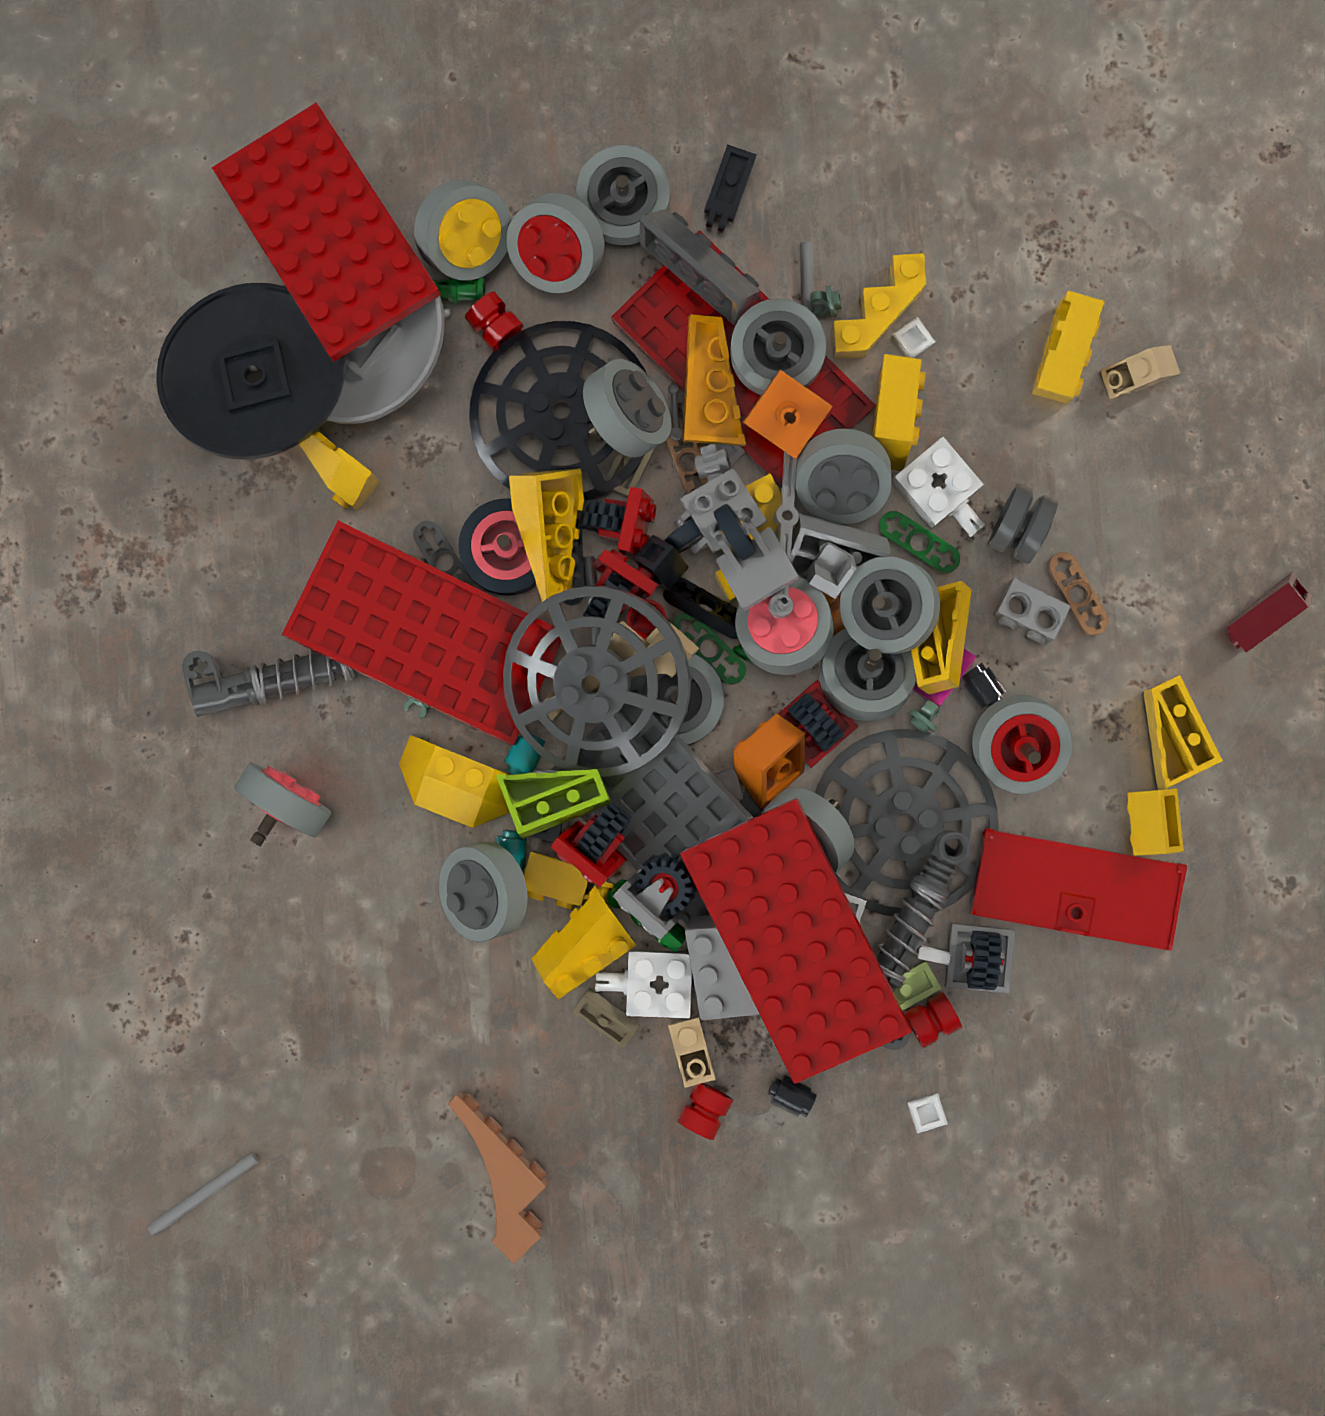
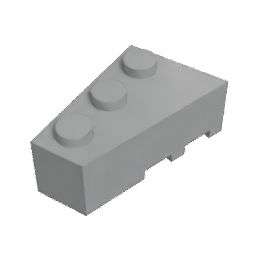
(813, 533)

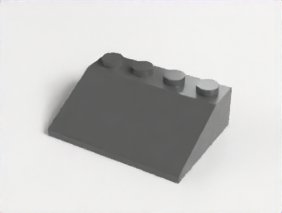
(697, 264)

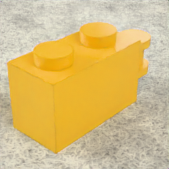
(557, 880)

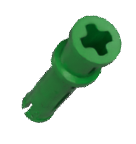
(461, 290)

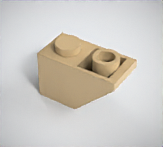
(1140, 371)
(691, 1051)

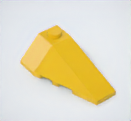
(340, 472)
(547, 517)

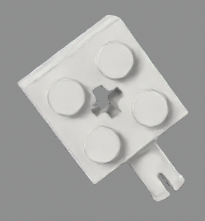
(957, 486)
(642, 998)

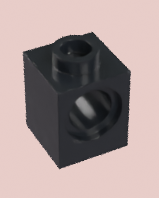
(661, 561)

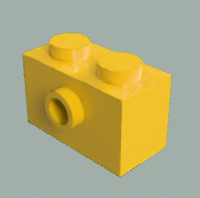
(1155, 822)

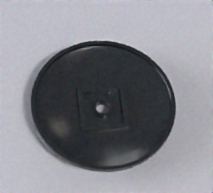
(214, 351)

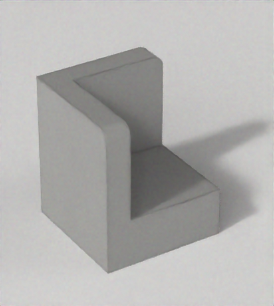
(831, 570)

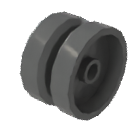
(1027, 525)

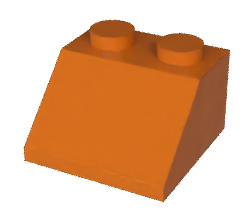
(770, 759)

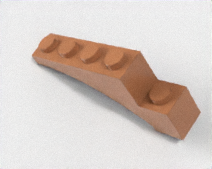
(512, 1179)

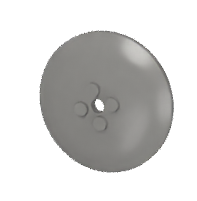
(390, 366)

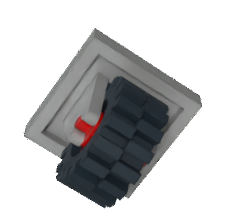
(658, 894)
(980, 958)

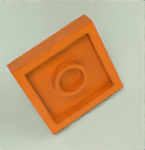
(787, 414)

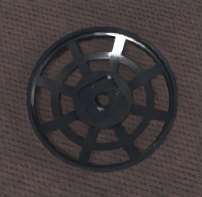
(539, 405)

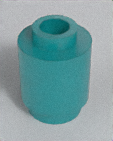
(522, 757)
(513, 844)

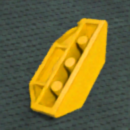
(452, 784)

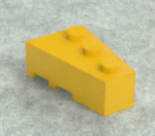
(1068, 347)
(898, 407)
(941, 654)
(1177, 734)
(583, 946)

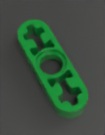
(943, 547)
(731, 659)

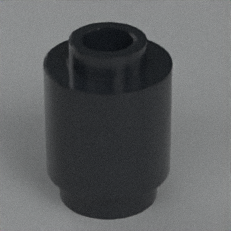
(983, 686)
(791, 1097)

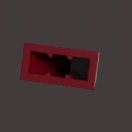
(1269, 613)

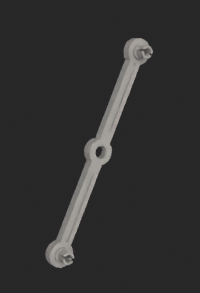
(781, 604)

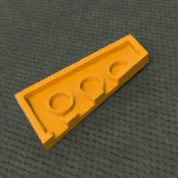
(709, 395)

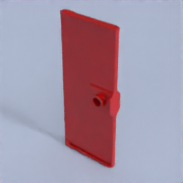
(1078, 889)

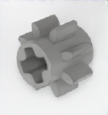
(712, 462)

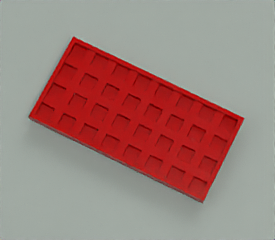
(326, 232)
(658, 324)
(416, 631)
(796, 941)

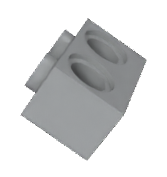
(1034, 603)

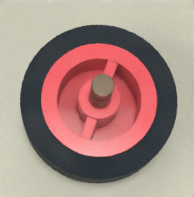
(494, 550)

